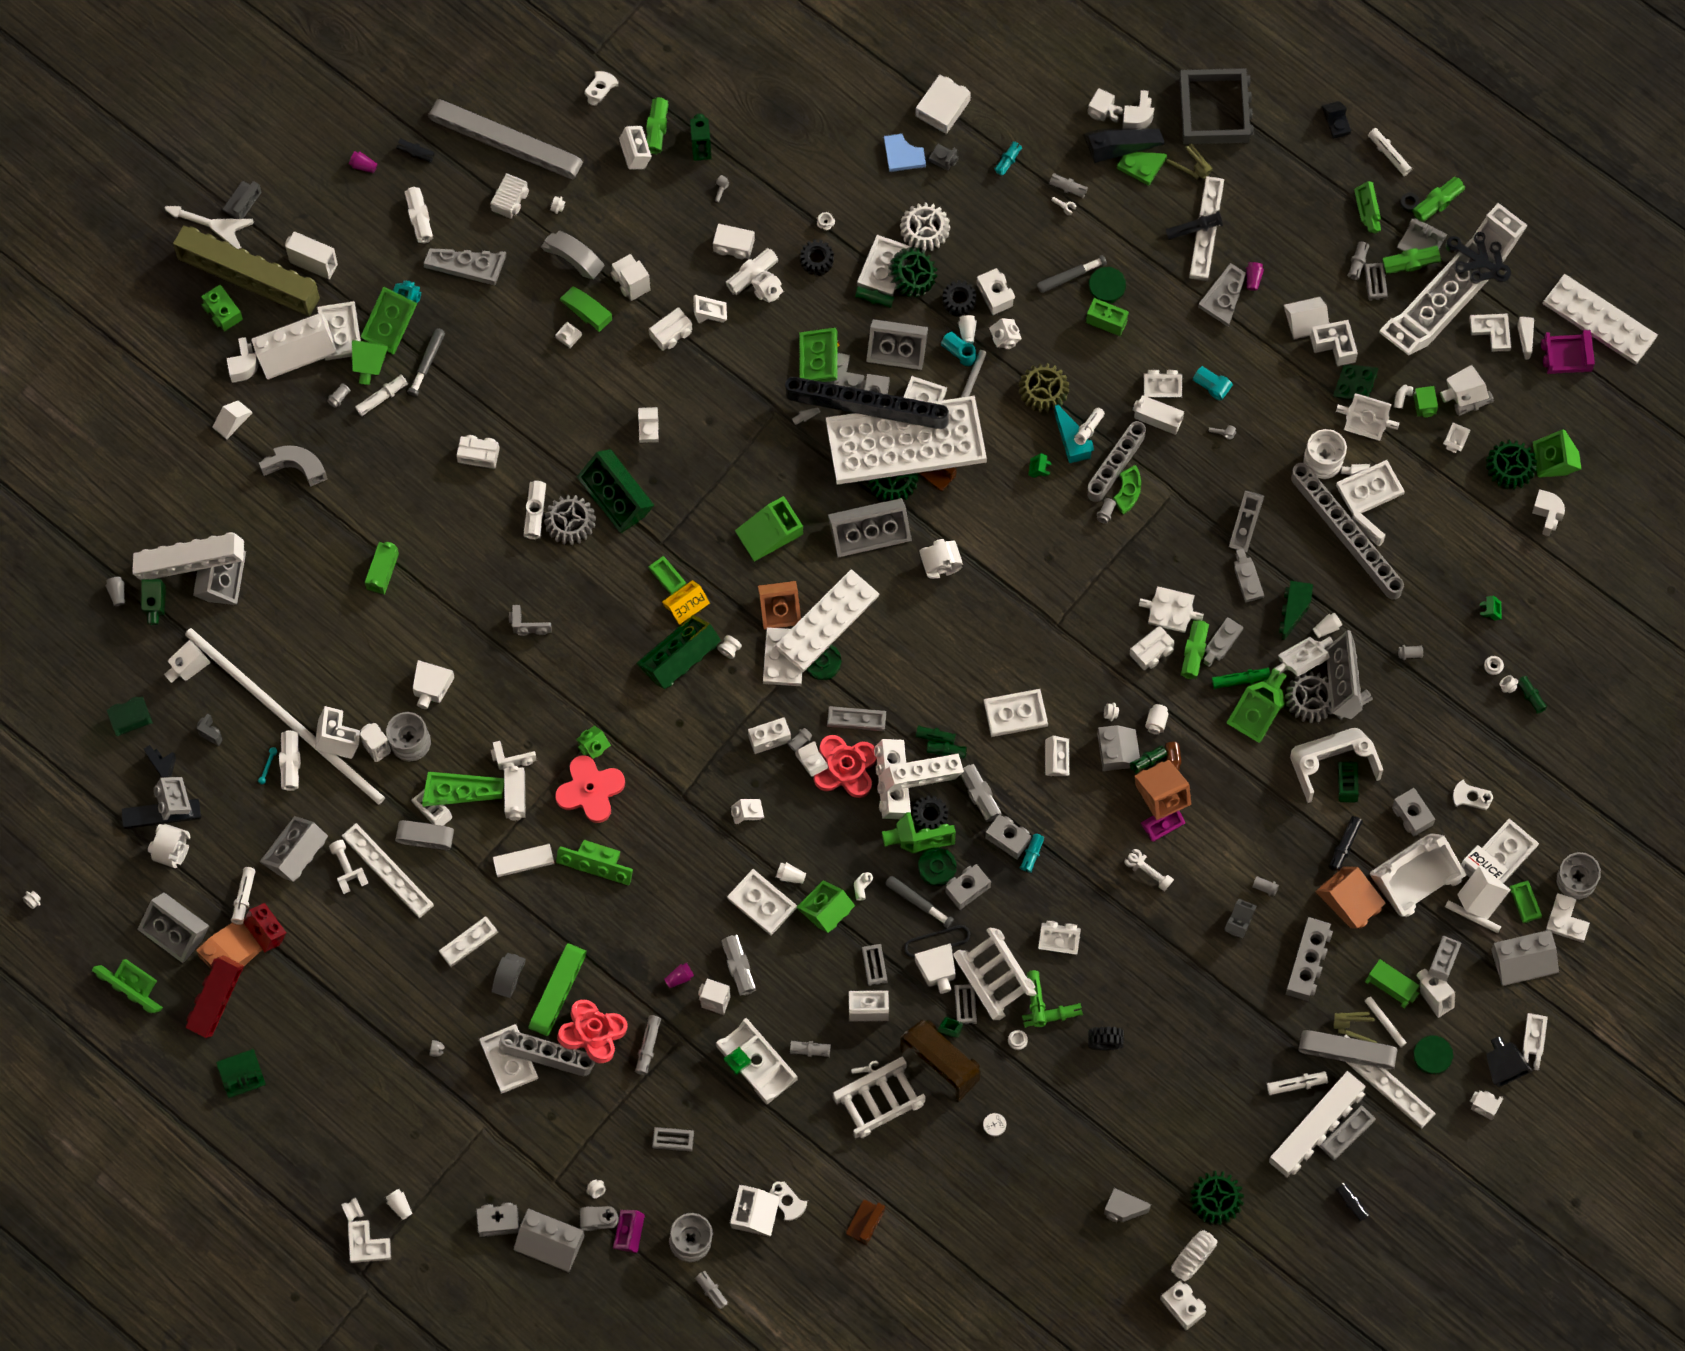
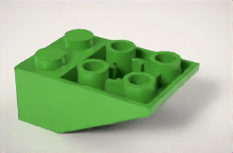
(770, 529)

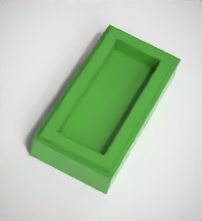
(667, 575)
(1525, 901)

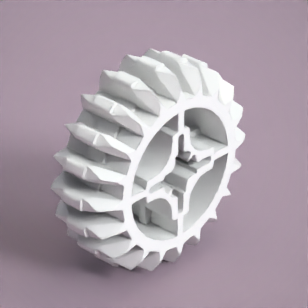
(928, 235)
(1194, 1255)

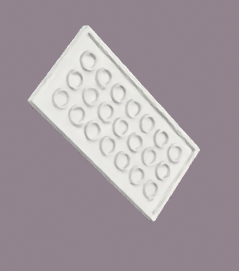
(880, 448)

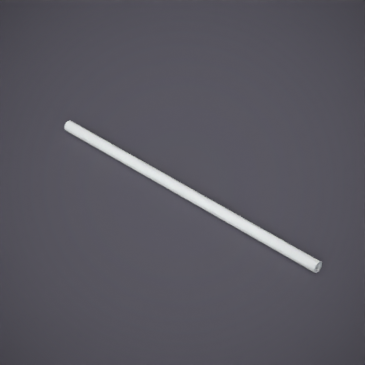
(282, 714)

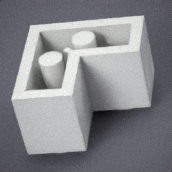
(631, 276)
(1336, 337)
(334, 737)

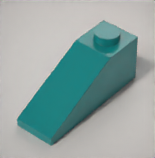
(1068, 430)

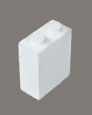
(943, 103)
(311, 255)

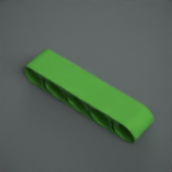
(557, 989)

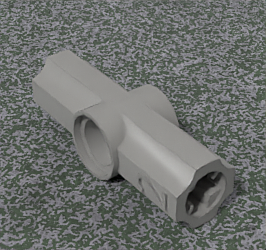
(980, 793)
(738, 965)

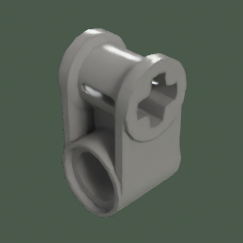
(595, 1218)

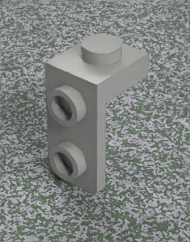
(525, 628)

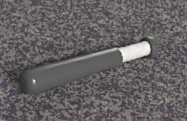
(1068, 275)
(428, 357)
(907, 893)

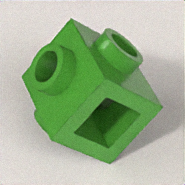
(593, 742)

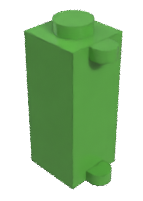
(382, 567)
(1393, 983)

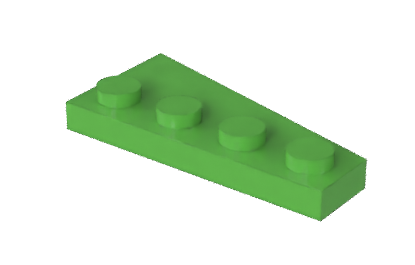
(457, 788)

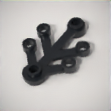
(1480, 260)

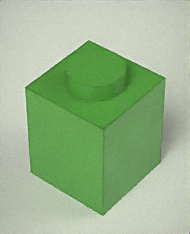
(1425, 401)

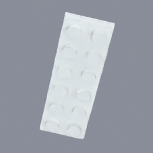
(1603, 319)
(827, 620)

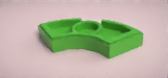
(1129, 490)

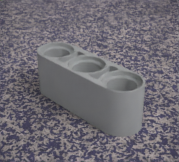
(424, 835)

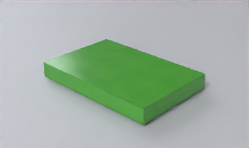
(389, 319)
(818, 355)

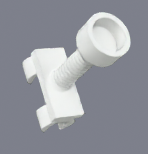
(338, 848)
(1138, 862)

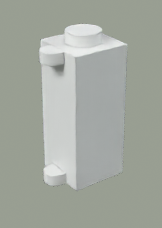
(1158, 414)
(514, 793)

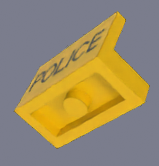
(686, 602)

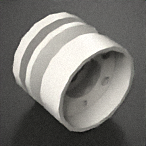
(1329, 445)

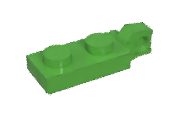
(1368, 206)

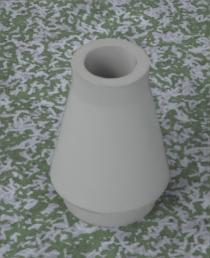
(116, 590)

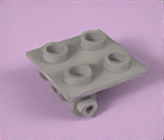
(1421, 236)

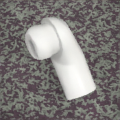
(1400, 396)
(860, 884)

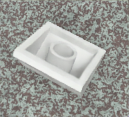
(1305, 315)
(1482, 893)
(868, 1006)

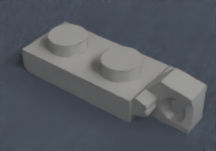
(1247, 577)
(1222, 641)

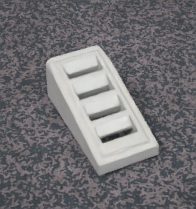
(1525, 328)
(440, 817)

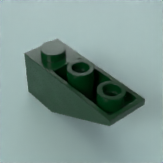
(1298, 603)

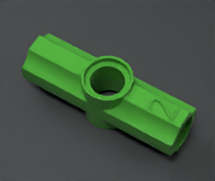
(657, 125)
(1438, 199)
(1411, 259)
(1194, 649)

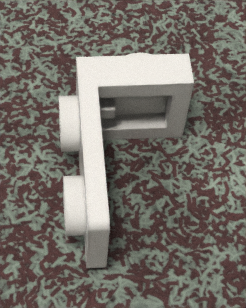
(523, 759)

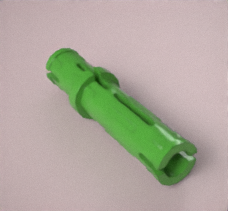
(1037, 1005)
(1055, 1014)

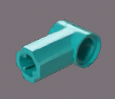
(958, 348)
(1216, 385)

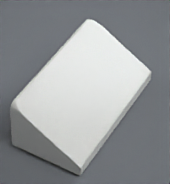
(1056, 756)

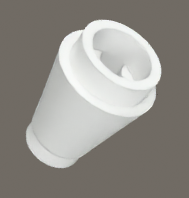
(967, 328)
(1328, 625)
(790, 874)
(399, 1204)

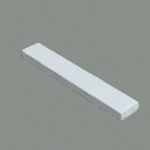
(1205, 239)
(387, 870)
(1396, 1093)

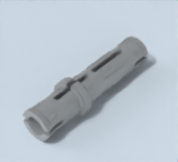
(649, 1039)

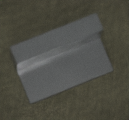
(242, 199)

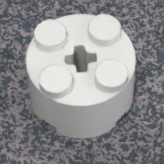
(941, 558)
(169, 845)

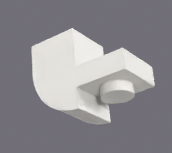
(1140, 116)
(243, 366)
(648, 424)
(1549, 506)

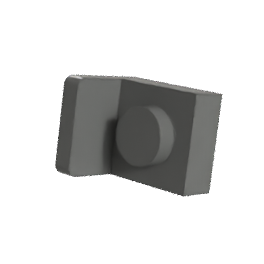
(944, 157)
(209, 733)

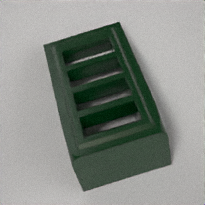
(1348, 794)
(950, 1027)

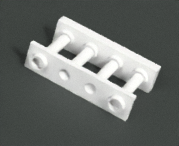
(976, 975)
(879, 1078)

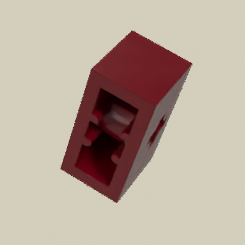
(264, 927)

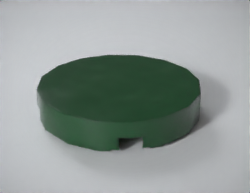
(1107, 284)
(826, 665)
(937, 866)
(1433, 1055)

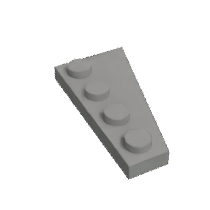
(475, 266)

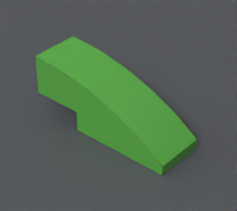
(587, 308)

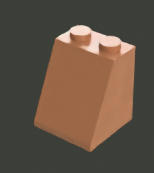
(1163, 789)
(1351, 896)

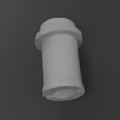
(336, 398)
(1104, 514)
(1410, 652)
(800, 739)
(1265, 886)

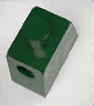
(700, 132)
(153, 592)

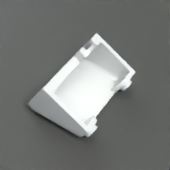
(1418, 873)

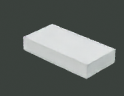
(1368, 528)

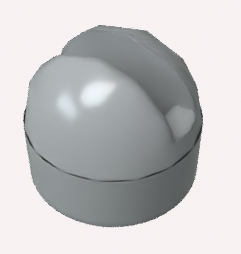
(434, 1050)

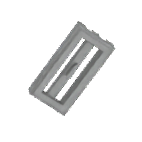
(1377, 295)
(877, 980)
(967, 1020)
(690, 1133)

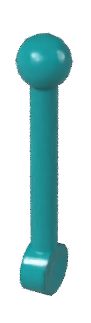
(273, 751)

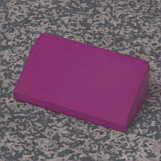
(1161, 827)
(629, 1230)

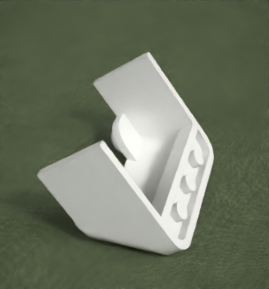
(1307, 755)

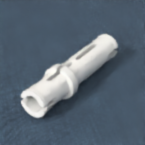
(1375, 135)
(381, 395)
(1087, 429)
(241, 902)
(1320, 1078)

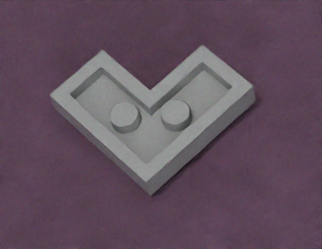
(845, 378)

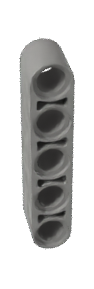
(1118, 453)
(1348, 1049)
(536, 1055)

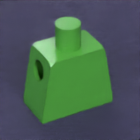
(367, 359)

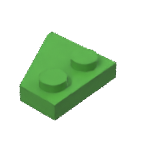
(1142, 165)

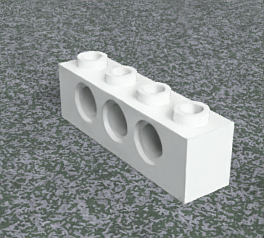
(895, 752)
(922, 772)

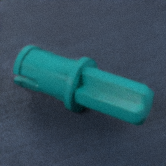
(1008, 158)
(1032, 852)

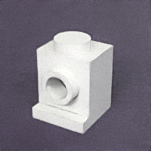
(1485, 1104)

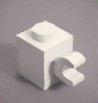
(1102, 105)

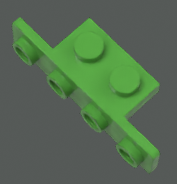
(595, 860)
(132, 982)

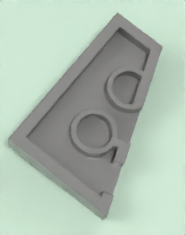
(1223, 295)

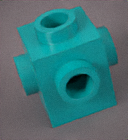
(408, 287)

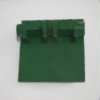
(1355, 380)
(241, 1073)

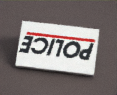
(1481, 857)

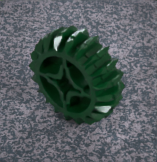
(918, 268)
(1499, 455)
(909, 480)
(1224, 1197)

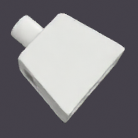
(1465, 387)
(186, 662)
(431, 683)
(937, 967)
(1436, 993)

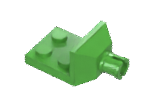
(1259, 707)
(918, 842)

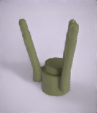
(1201, 168)
(1343, 1020)

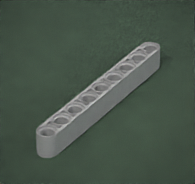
(505, 139)
(1347, 539)

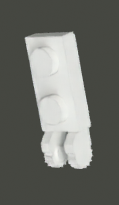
(1534, 1038)

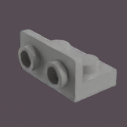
(171, 797)

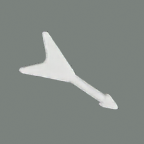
(223, 227)

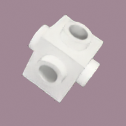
(767, 286)
(1005, 333)

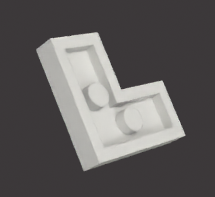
(1494, 325)
(1562, 922)
(364, 1249)

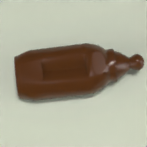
(1173, 754)

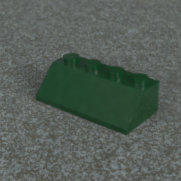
(615, 490)
(679, 651)

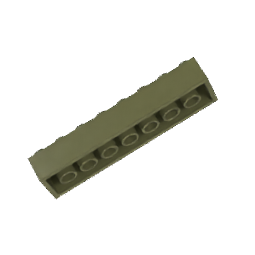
(246, 270)

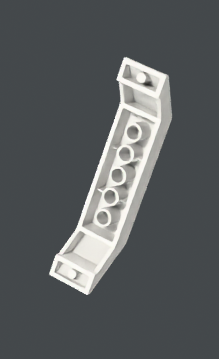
(1449, 290)

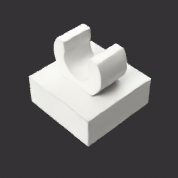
(568, 335)

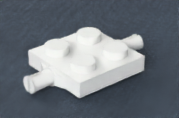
(1367, 417)
(1171, 609)
(1304, 656)

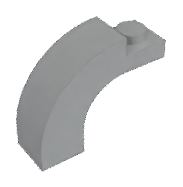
(575, 252)
(297, 458)

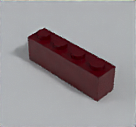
(214, 996)

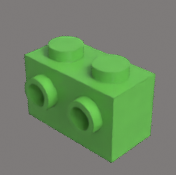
(221, 307)

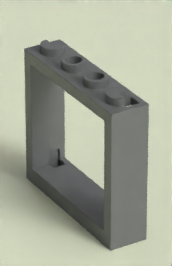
(1215, 136)

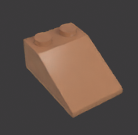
(233, 942)

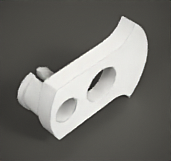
(593, 93)
(1460, 796)
(798, 1206)

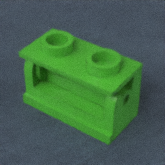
(1107, 317)

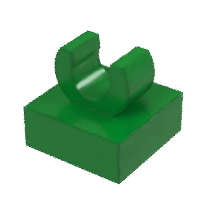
(1038, 465)
(1493, 608)
(737, 1060)

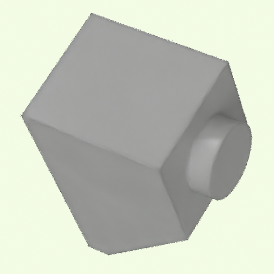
(1125, 1207)

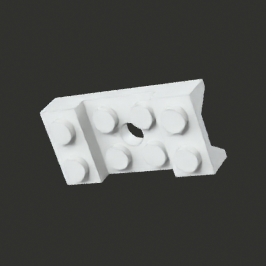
(768, 1077)

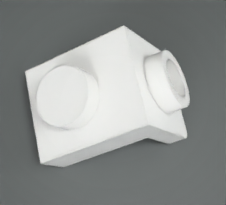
(1456, 437)
(747, 810)

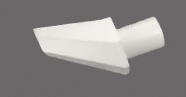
(1354, 469)

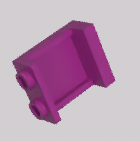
(1568, 353)

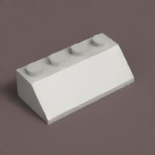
(294, 345)

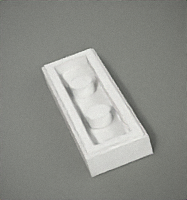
(523, 860)
(468, 941)

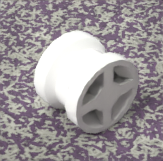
(729, 646)
(352, 1210)

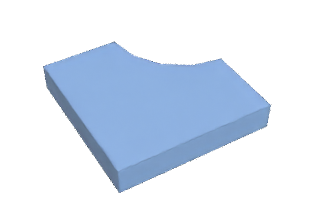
(902, 155)

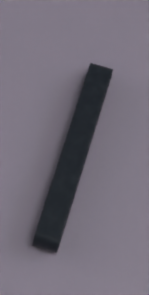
(858, 404)

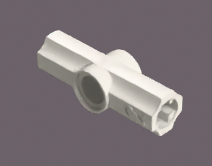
(418, 215)
(751, 270)
(534, 519)
(289, 760)

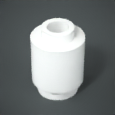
(1157, 719)

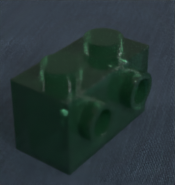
(129, 715)

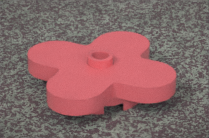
(856, 758)
(594, 801)
(592, 1031)

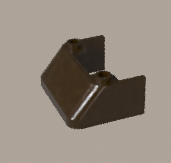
(941, 1056)

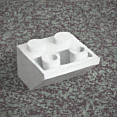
(754, 1211)

